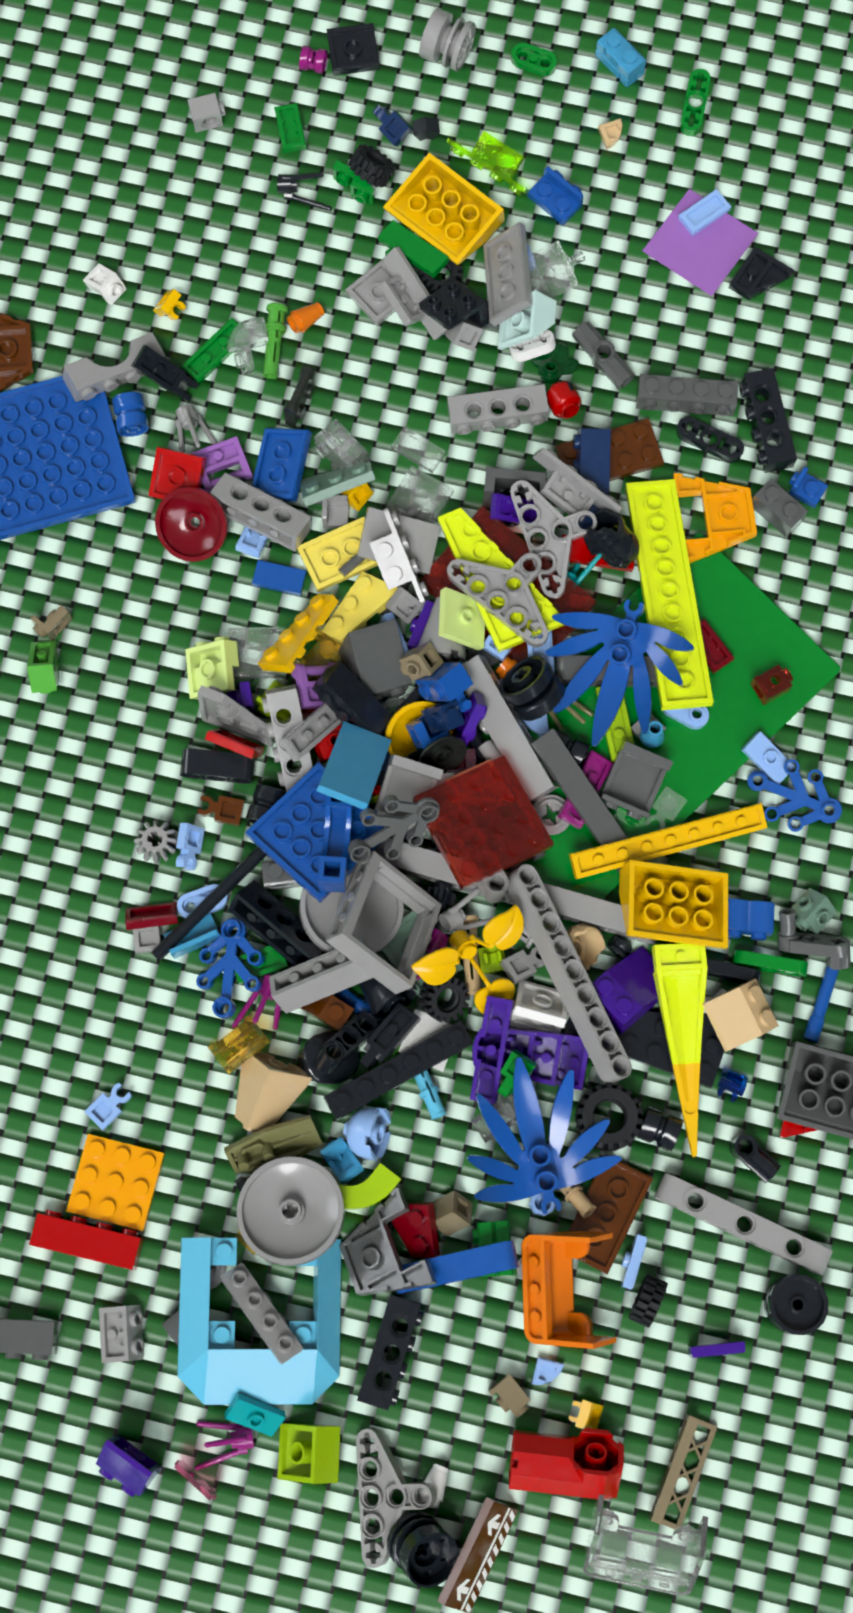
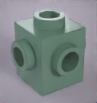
(813, 911)

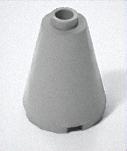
(448, 650)

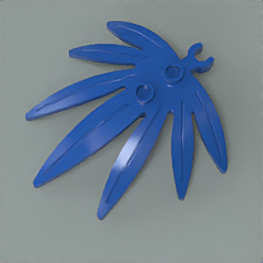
(624, 647)
(539, 1163)

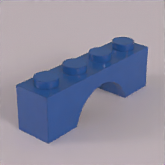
(337, 837)

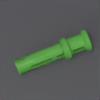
(275, 329)

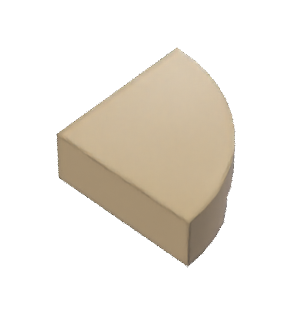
(610, 132)

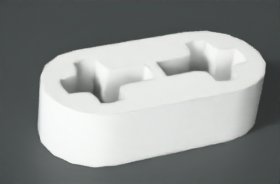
(534, 347)

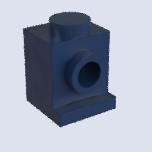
(442, 717)

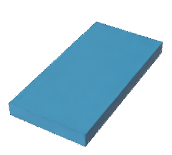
(354, 765)

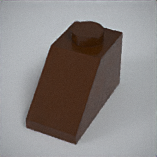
(330, 1012)

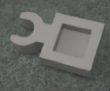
(521, 966)

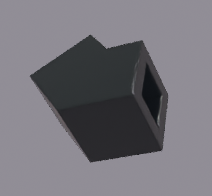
(425, 128)

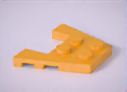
(726, 514)

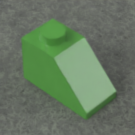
(43, 667)

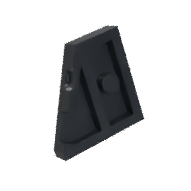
(759, 274)

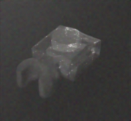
(667, 806)

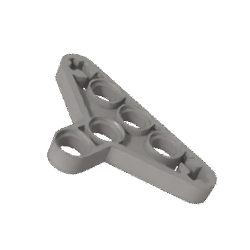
(546, 522)
(515, 601)
(384, 1483)

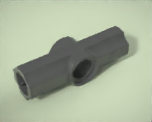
(612, 366)

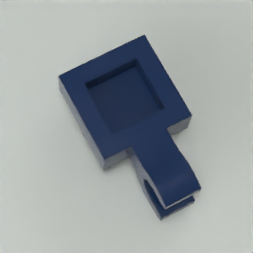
(394, 125)

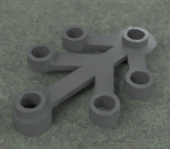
(422, 812)

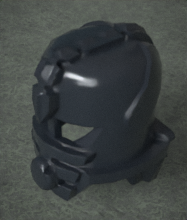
(617, 546)

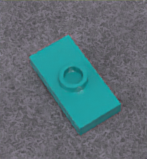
(255, 1414)

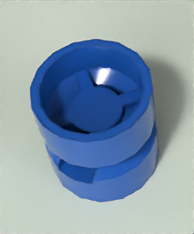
(130, 414)

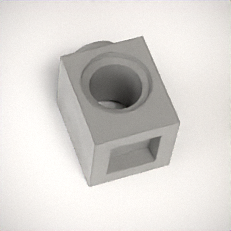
(206, 112)

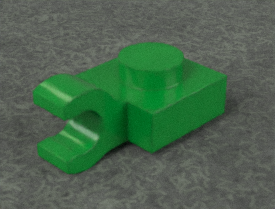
(508, 1071)

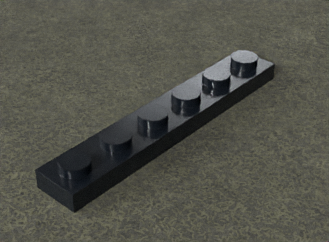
(398, 1070)

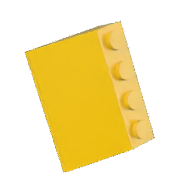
(445, 210)
(674, 903)

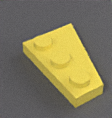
(360, 604)

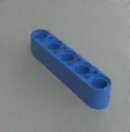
(470, 1264)

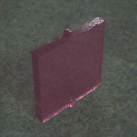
(199, 1483)

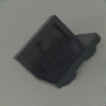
(454, 304)

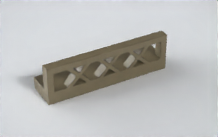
(674, 1468)

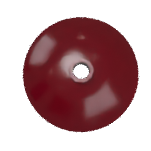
(177, 528)

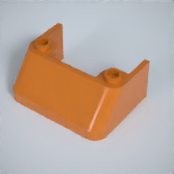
(549, 1290)

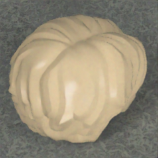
(587, 943)

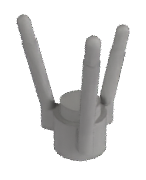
(189, 420)
(454, 917)

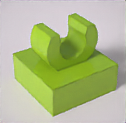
(490, 959)

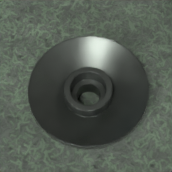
(444, 753)

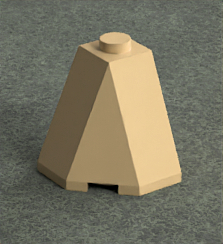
(267, 1090)

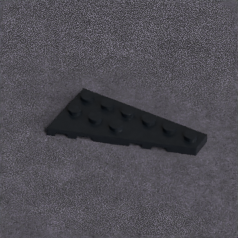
(648, 1045)

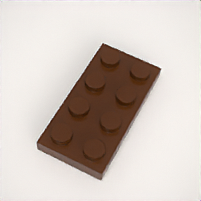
(631, 450)

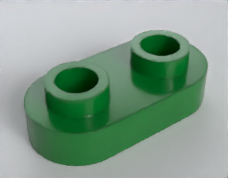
(534, 59)

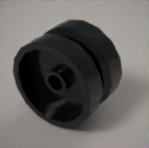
(532, 688)
(806, 1317)

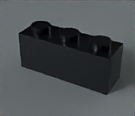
(350, 699)

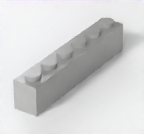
(509, 731)

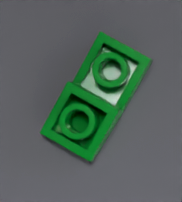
(360, 190)

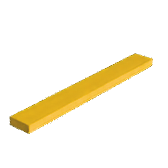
(668, 840)

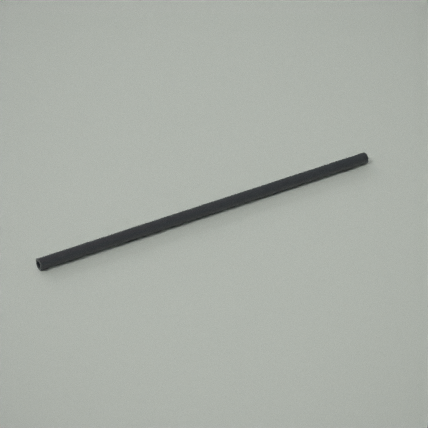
(231, 880)

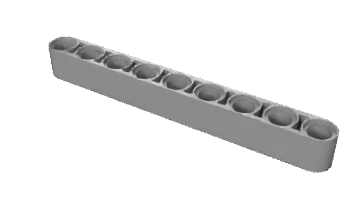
(578, 983)

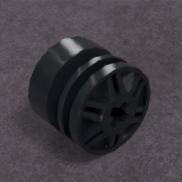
(422, 1549)

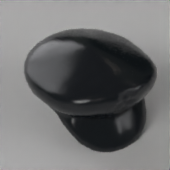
(311, 1049)

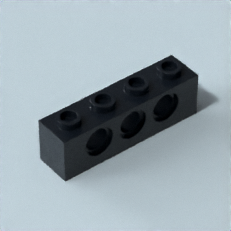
(765, 384)
(274, 923)
(370, 1391)

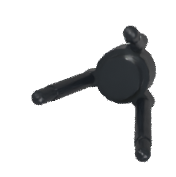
(289, 183)

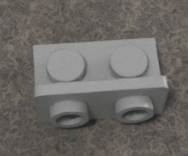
(121, 1333)

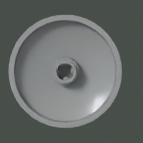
(376, 924)
(290, 1211)

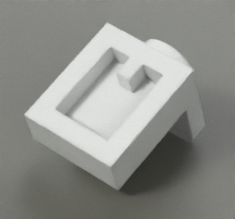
(105, 283)

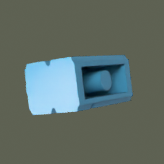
(620, 57)

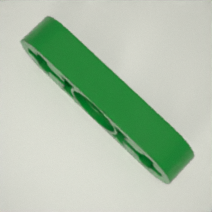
(697, 111)
(770, 963)

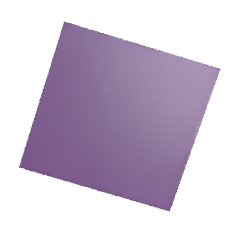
(702, 257)

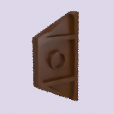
(15, 351)

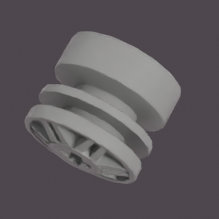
(443, 38)

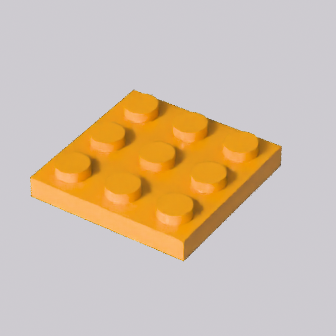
(115, 1182)

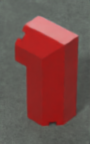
(567, 1464)

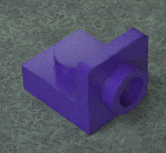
(243, 696)

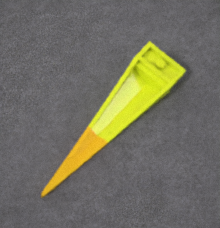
(681, 988)

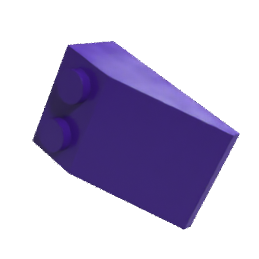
(628, 989)
(127, 1465)

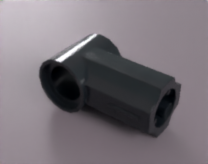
(756, 1159)

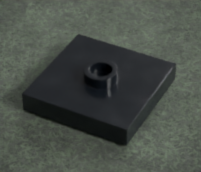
(353, 49)

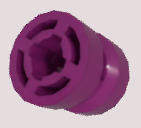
(313, 59)

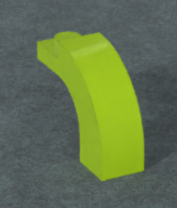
(371, 1191)

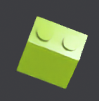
(309, 1453)

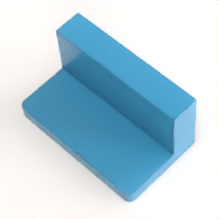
(201, 935)

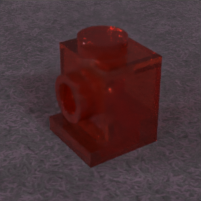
(766, 689)

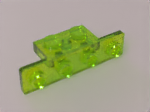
(495, 157)

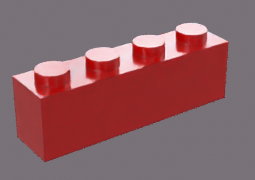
(86, 1241)

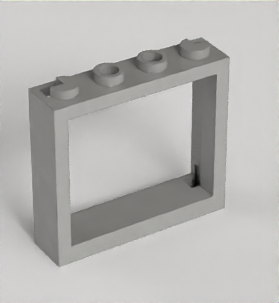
(349, 910)

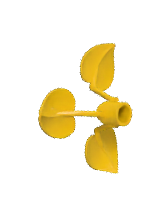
(501, 931)

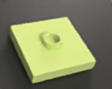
(460, 619)

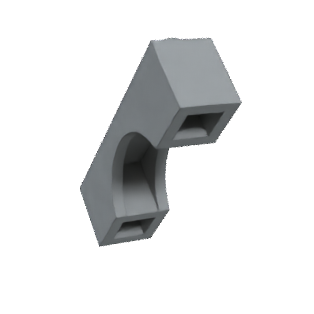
(88, 379)

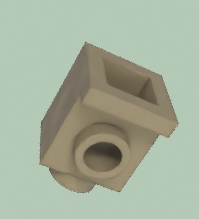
(415, 665)
(510, 1396)

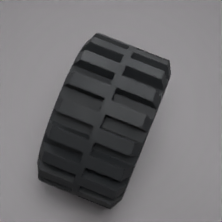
(628, 1105)

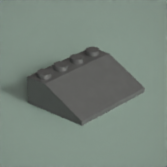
(818, 1090)

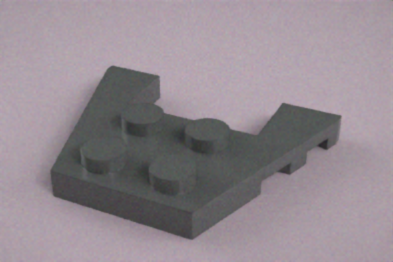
(373, 1255)

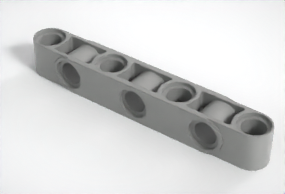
(761, 1232)

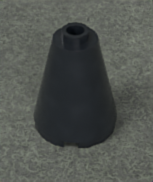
(382, 999)

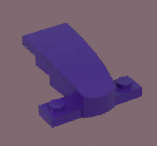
(496, 1040)

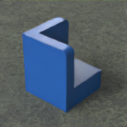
(419, 733)

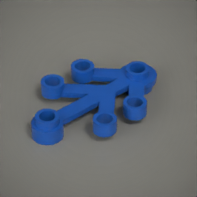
(799, 797)
(229, 964)

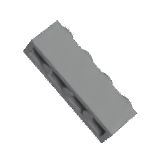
(315, 980)

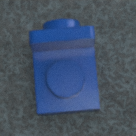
(807, 488)

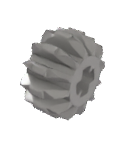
(156, 831)

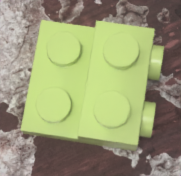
(212, 665)

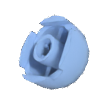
(366, 1132)

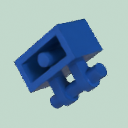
(447, 685)

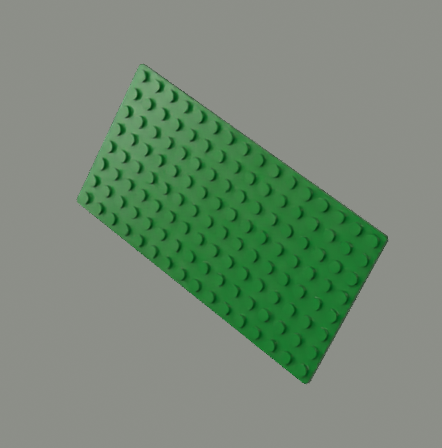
(703, 758)

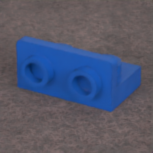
(556, 196)

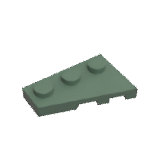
(335, 482)

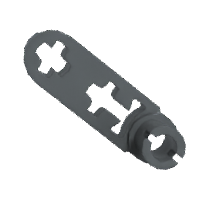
(833, 947)

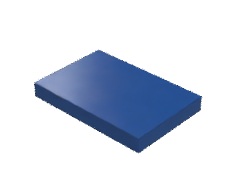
(282, 462)

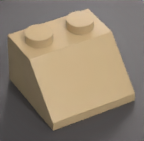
(740, 1015)

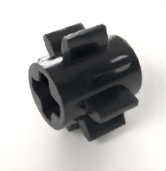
(443, 894)

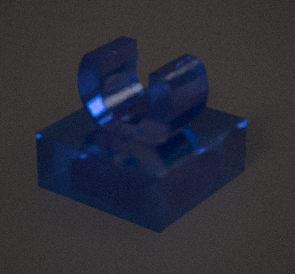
(732, 1082)

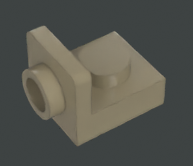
(54, 624)

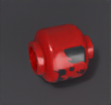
(563, 400)

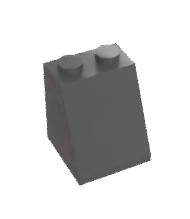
(374, 658)

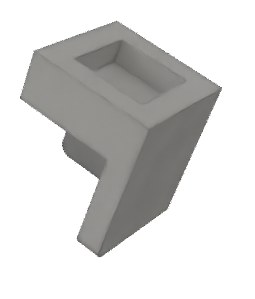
(465, 334)
(335, 511)

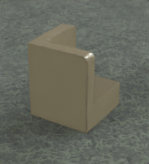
(452, 1213)

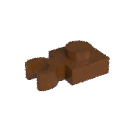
(226, 810)

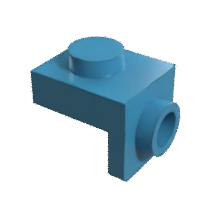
(341, 1160)

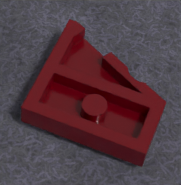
(419, 1229)

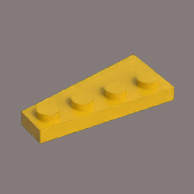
(292, 640)

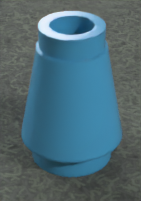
(651, 739)

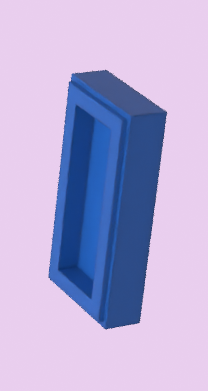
(279, 578)

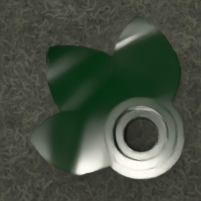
(555, 364)

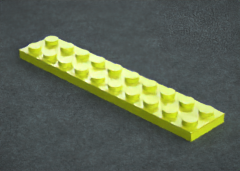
(669, 588)

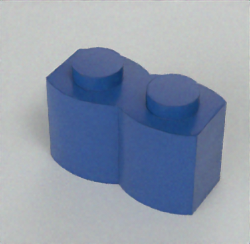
(750, 919)

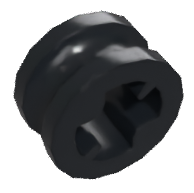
(619, 947)

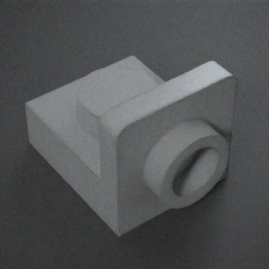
(404, 605)

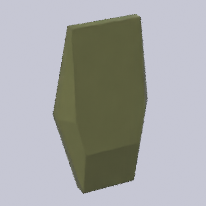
(272, 1142)

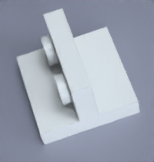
(538, 1008)

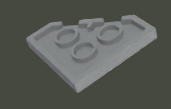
(227, 714)

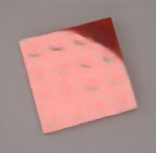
(485, 822)

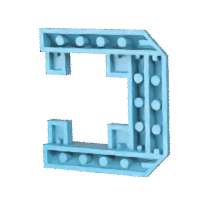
(207, 1348)

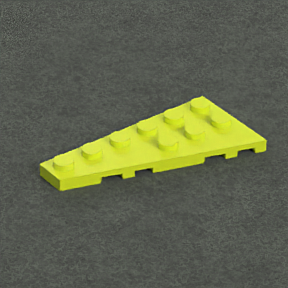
(473, 545)

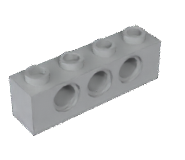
(508, 399)
(265, 522)
(285, 698)

